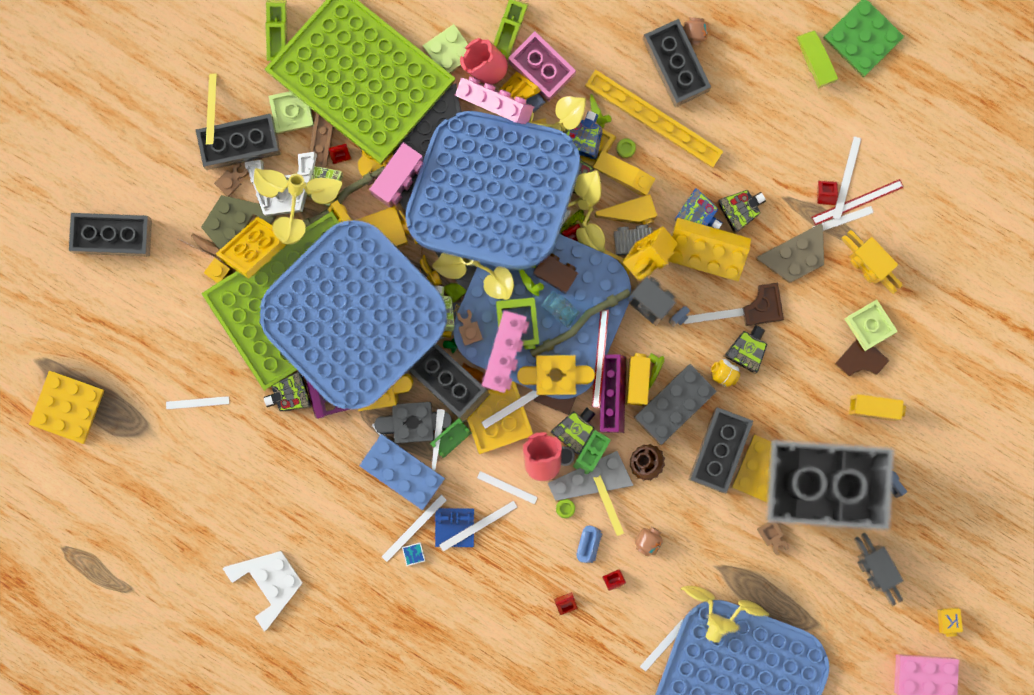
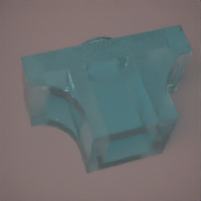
(560, 308)

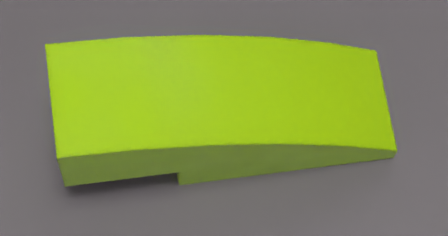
(510, 26)
(275, 27)
(817, 59)

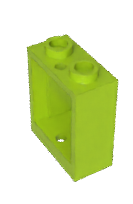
(520, 303)

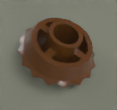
(647, 462)

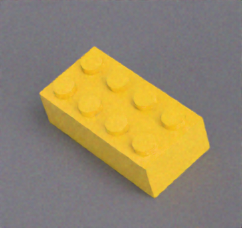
(709, 249)

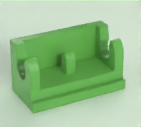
(451, 437)
(592, 452)

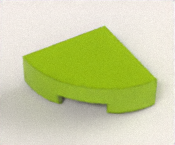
(454, 291)

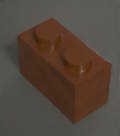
(556, 273)

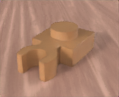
(229, 181)
(470, 331)
(770, 534)

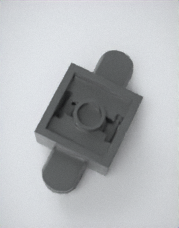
(411, 422)
(880, 569)

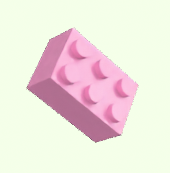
(542, 66)
(397, 175)
(926, 675)

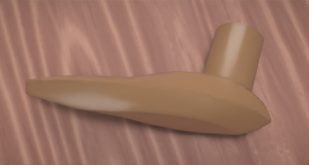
(206, 245)

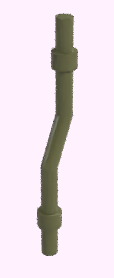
(367, 179)
(611, 301)

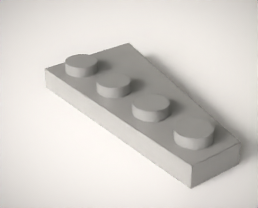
(579, 484)

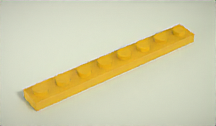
(653, 118)

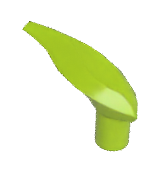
(601, 120)
(529, 284)
(656, 369)

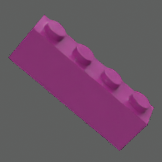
(613, 395)

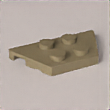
(796, 255)

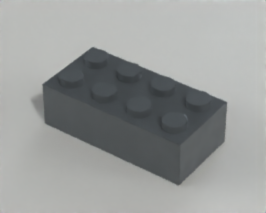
(676, 63)
(239, 142)
(110, 234)
(651, 300)
(449, 382)
(675, 404)
(720, 450)

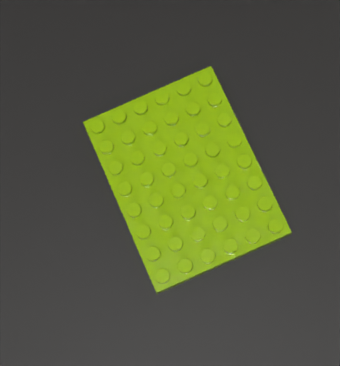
(360, 76)
(238, 303)

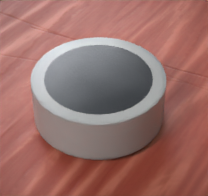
(567, 456)

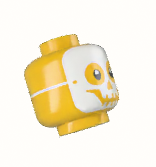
(725, 373)

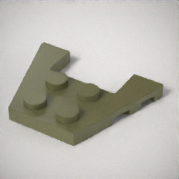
(231, 217)

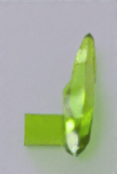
(578, 216)

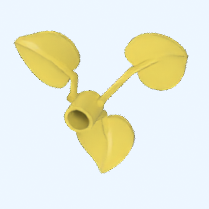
(570, 112)
(271, 182)
(589, 188)
(497, 284)
(717, 624)

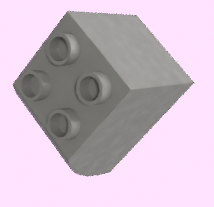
(830, 484)

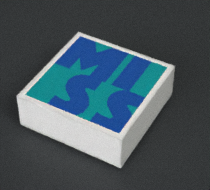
(413, 554)

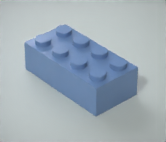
(402, 472)

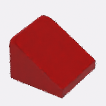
(827, 193)

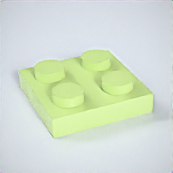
(447, 49)
(289, 112)
(870, 325)

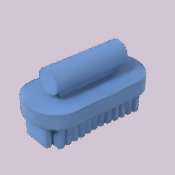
(588, 544)

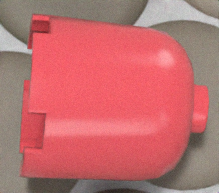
(484, 61)
(542, 456)

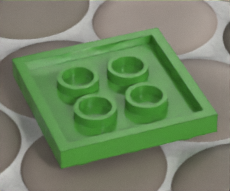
(863, 37)

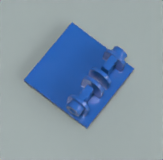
(451, 522)

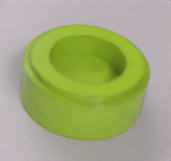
(626, 148)
(565, 508)

